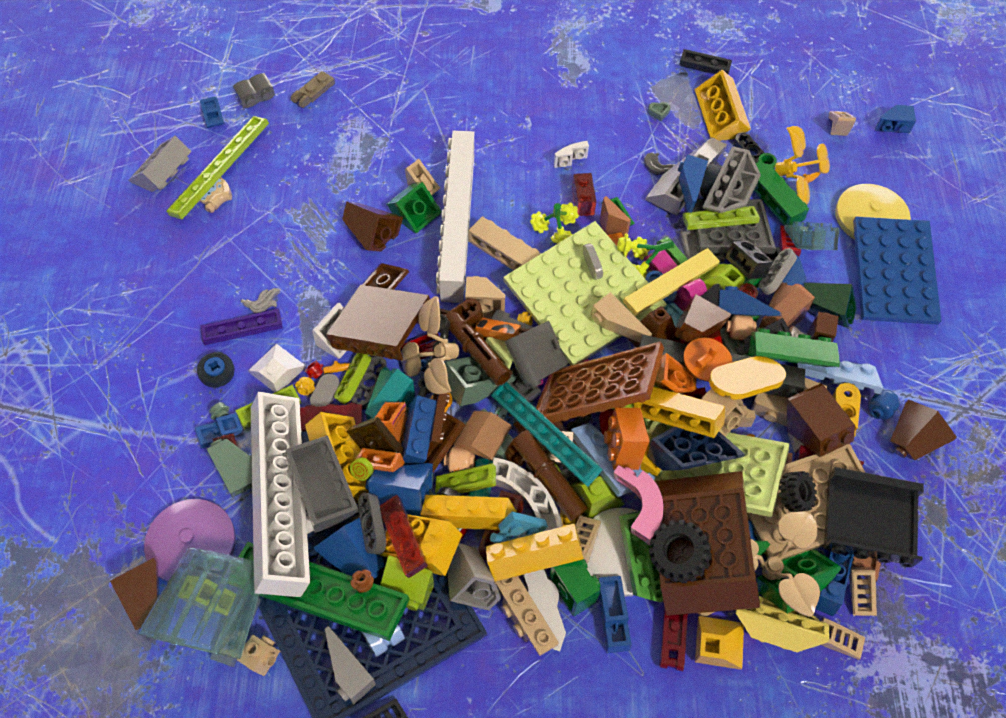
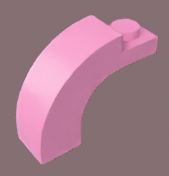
(646, 489)

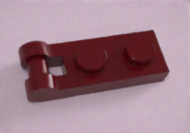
(673, 640)

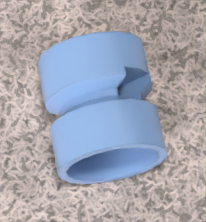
(380, 645)

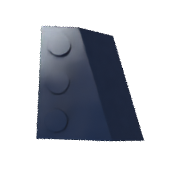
(686, 449)

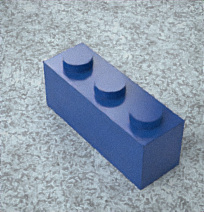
(418, 430)

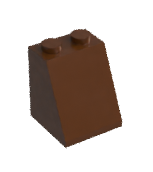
(818, 421)

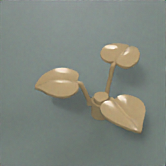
(436, 375)
(801, 591)

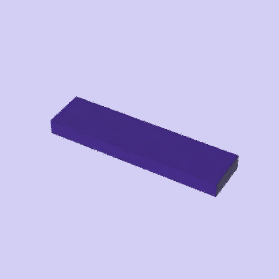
(241, 326)

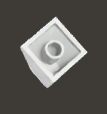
(277, 368)

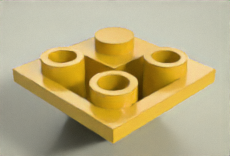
(719, 642)

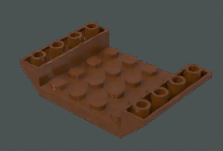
(719, 509)

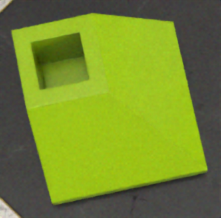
(724, 275)

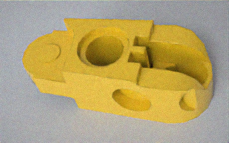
(849, 404)

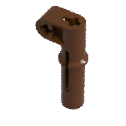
(473, 341)
(527, 450)

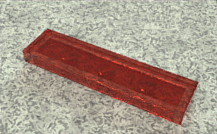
(403, 536)

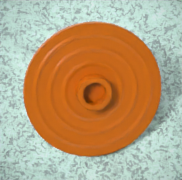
(705, 355)

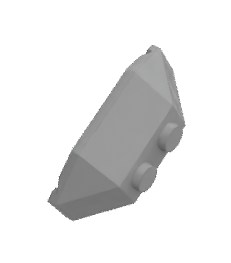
(734, 182)

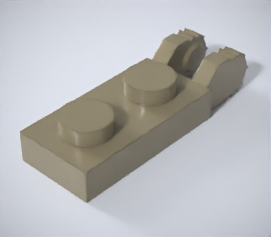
(313, 89)

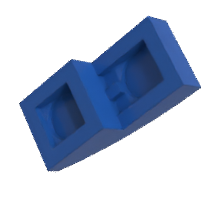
(211, 111)
(223, 426)

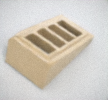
(588, 547)
(871, 590)
(844, 632)

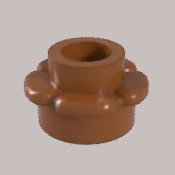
(366, 584)

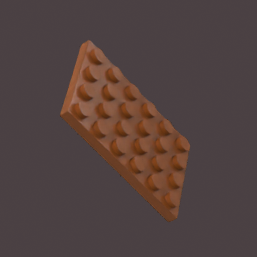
(601, 383)

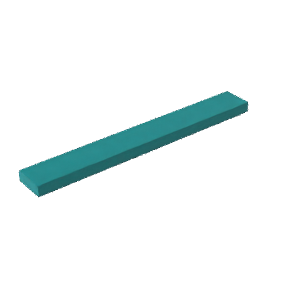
(547, 433)

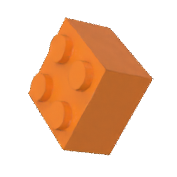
(626, 438)

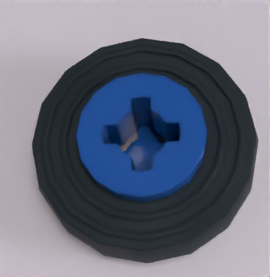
(218, 376)

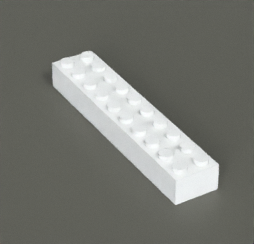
(456, 218)
(278, 509)

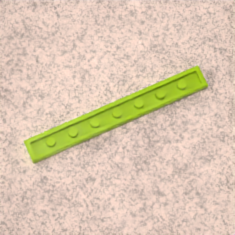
(217, 167)

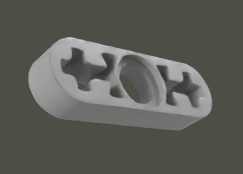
(778, 271)

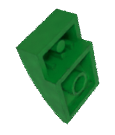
(810, 563)

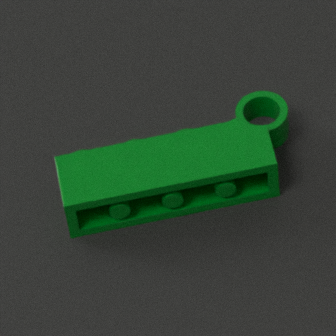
(777, 193)

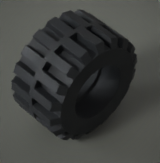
(672, 533)

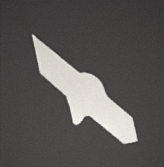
(546, 599)

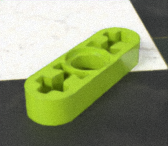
(352, 378)

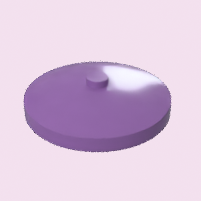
(184, 526)

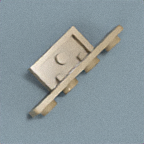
(525, 615)

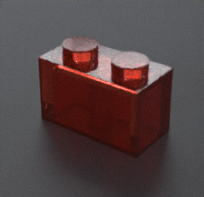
(584, 194)

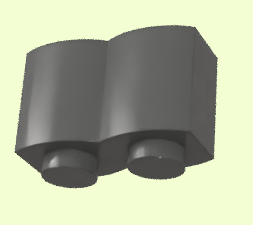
(254, 90)

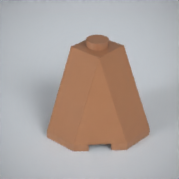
(791, 302)

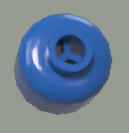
(883, 405)

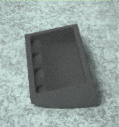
(321, 483)

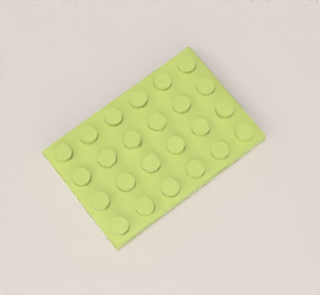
(760, 466)

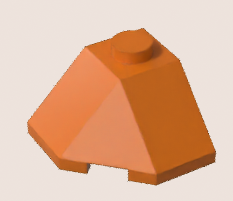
(674, 376)

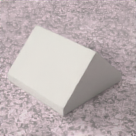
(323, 327)

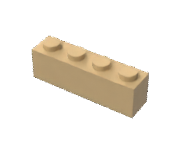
(500, 244)

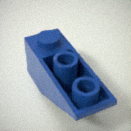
(833, 594)

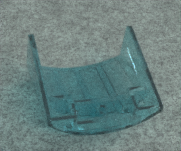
(205, 604)

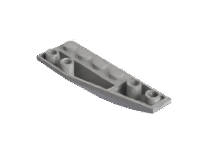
(668, 192)

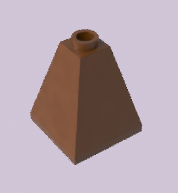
(659, 324)

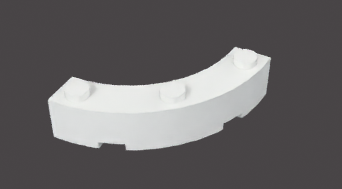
(523, 483)

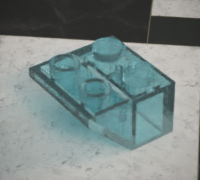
(813, 236)

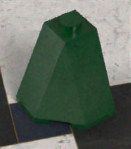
(833, 299)

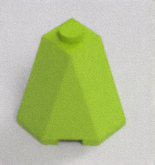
(597, 496)

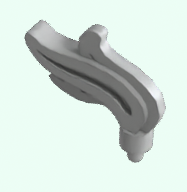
(264, 301)

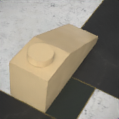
(617, 318)

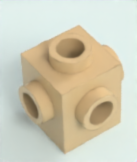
(259, 654)

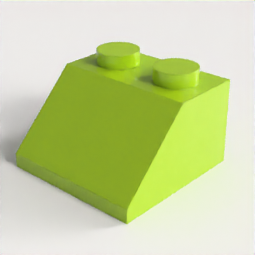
(417, 587)

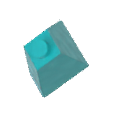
(390, 387)

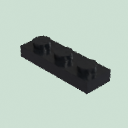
(704, 62)

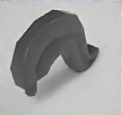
(652, 164)

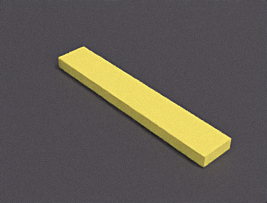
(671, 281)

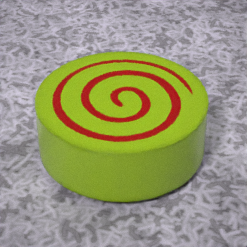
(361, 469)

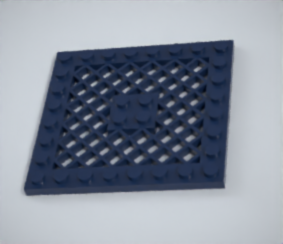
(389, 676)

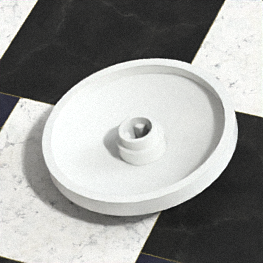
(608, 553)

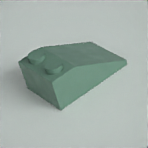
(469, 381)

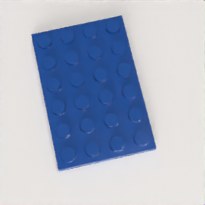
(896, 270)

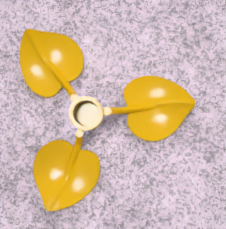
(788, 167)

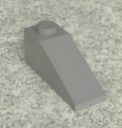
(348, 672)

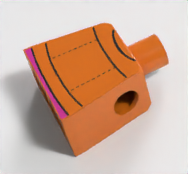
(394, 418)

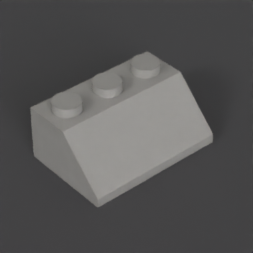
(161, 165)

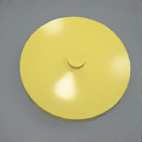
(868, 201)

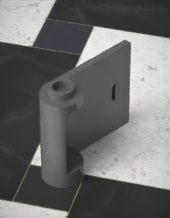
(536, 354)

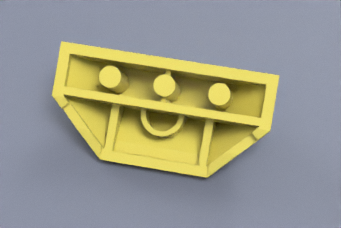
(785, 630)

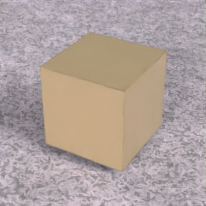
(733, 411)

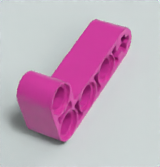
(664, 263)

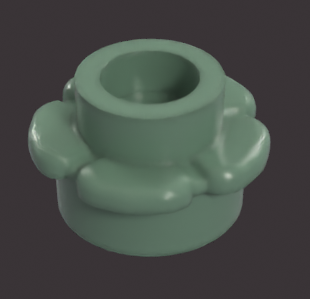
(219, 410)

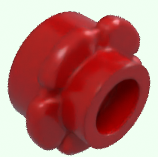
(314, 370)

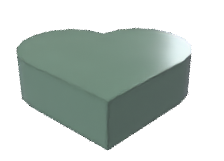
(659, 110)

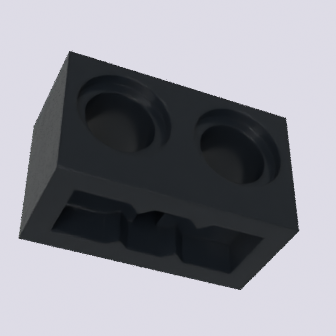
(749, 259)

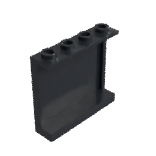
(872, 517)

